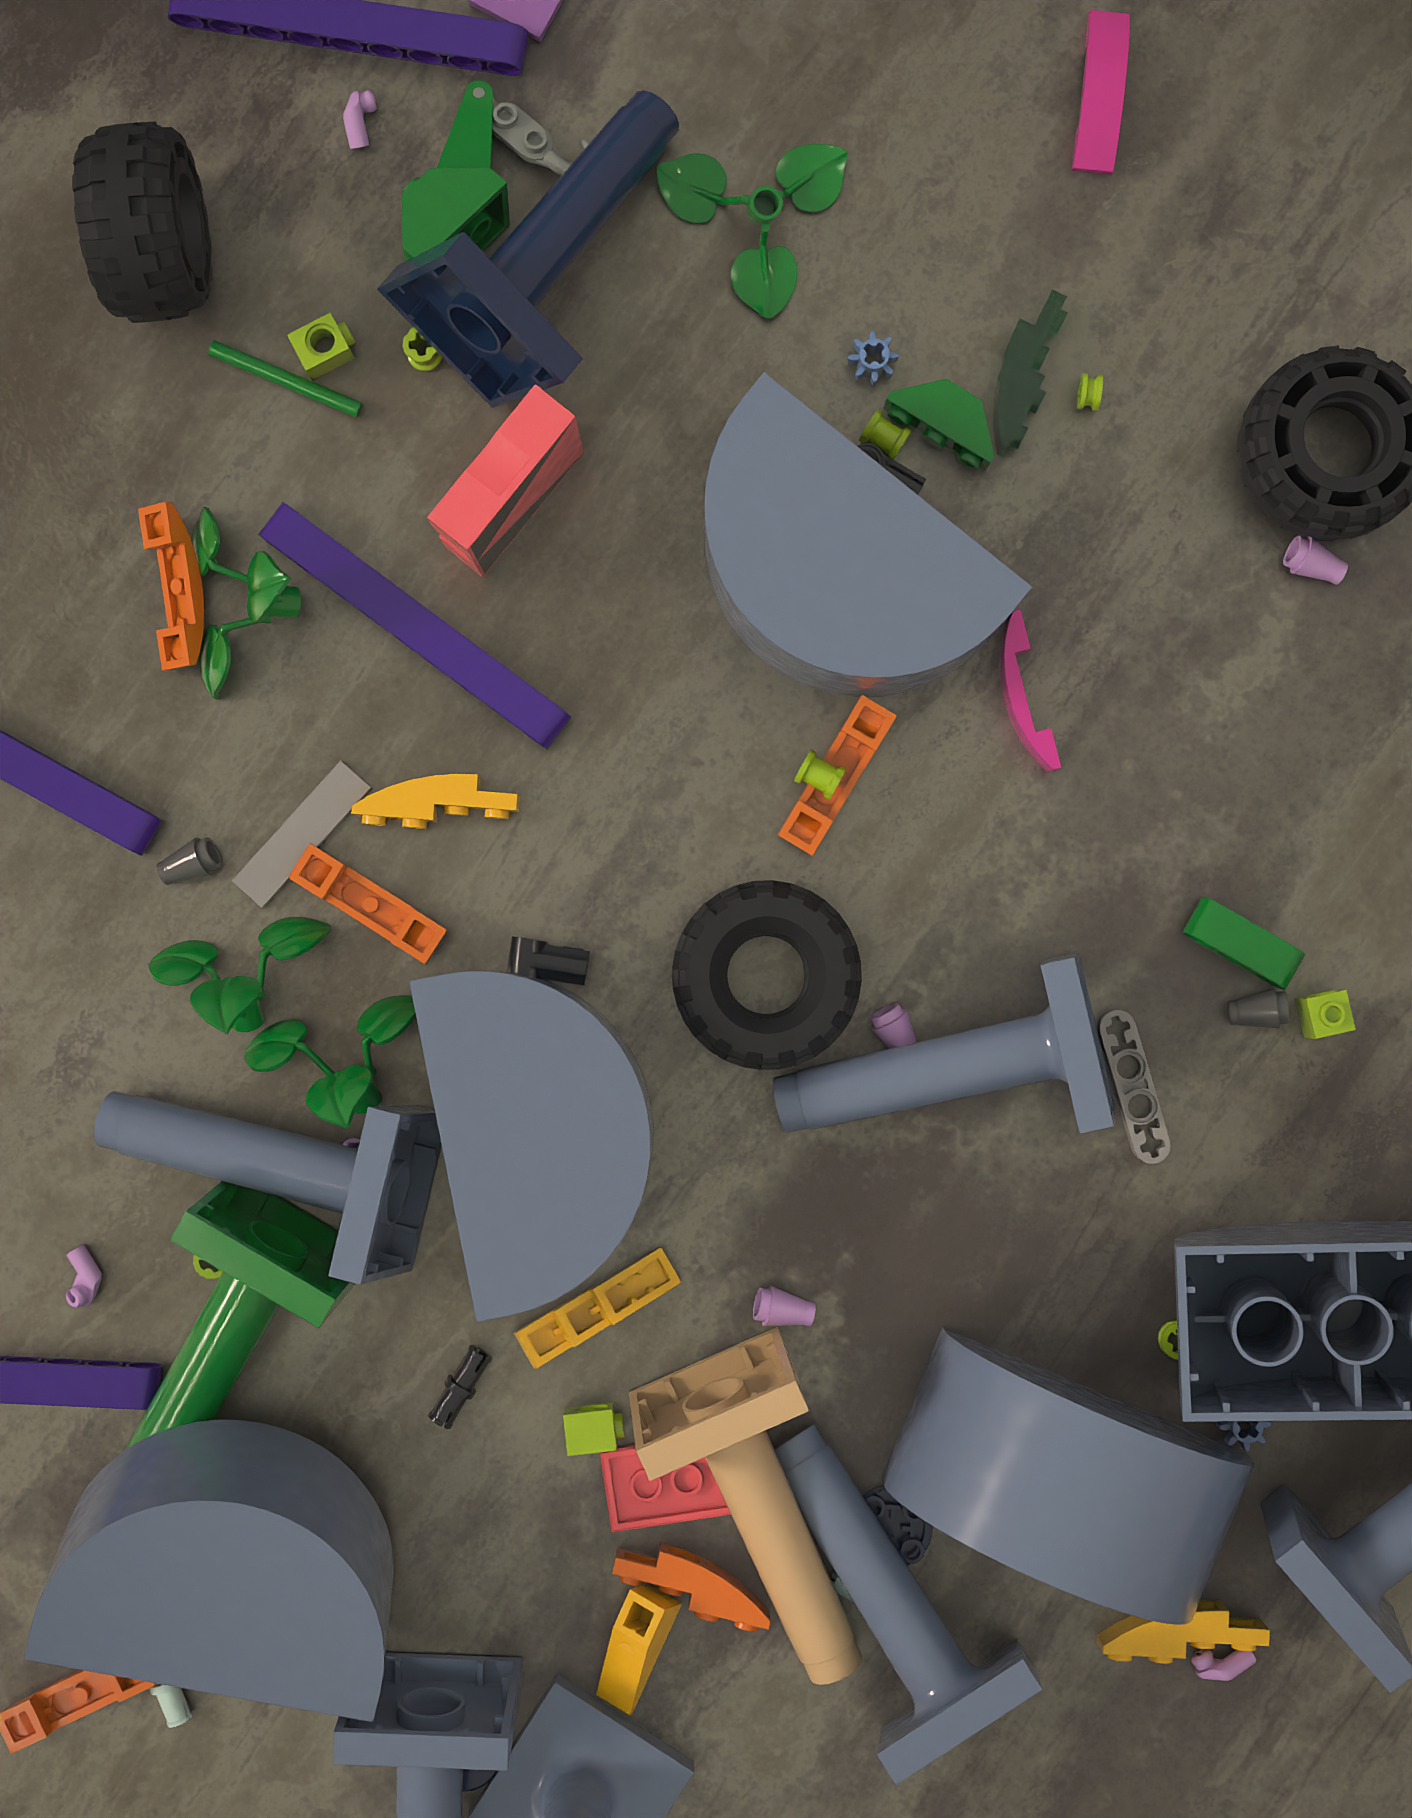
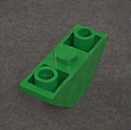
(946, 418)

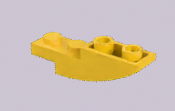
(420, 798)
(1167, 1641)

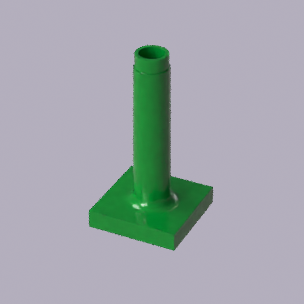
(268, 1260)

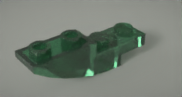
(1017, 383)

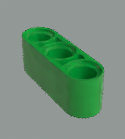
(1243, 943)

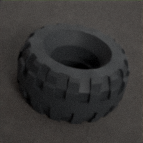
(142, 221)
(1286, 477)
(829, 986)

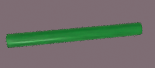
(285, 379)

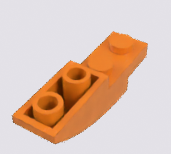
(711, 1588)

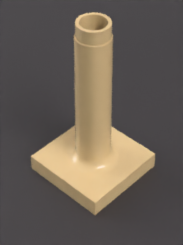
(723, 1414)

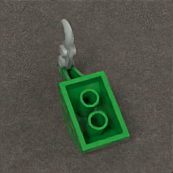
(463, 188)

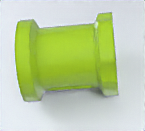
(411, 345)
(885, 435)
(820, 774)

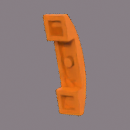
(181, 584)
(850, 749)
(368, 903)
(62, 1704)

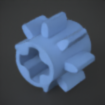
(870, 348)
(1245, 1437)

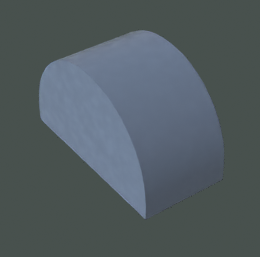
(837, 560)
(536, 1131)
(1295, 1321)
(1065, 1481)
(226, 1571)

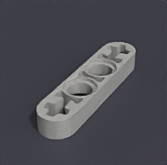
(1139, 1084)

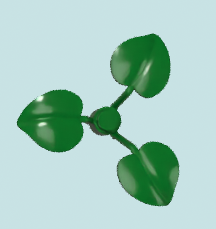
(763, 276)
(266, 599)
(234, 1000)
(340, 1092)

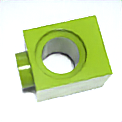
(305, 341)
(1325, 1013)
(592, 1428)

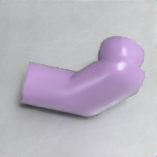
(354, 116)
(87, 1278)
(1221, 1669)

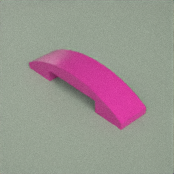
(1102, 92)
(1040, 743)

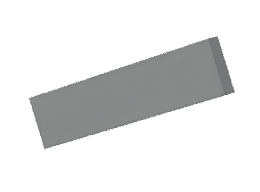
(309, 823)

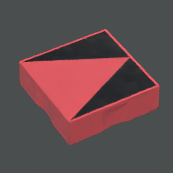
(508, 481)

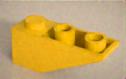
(636, 1645)

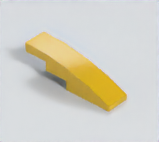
(597, 1308)

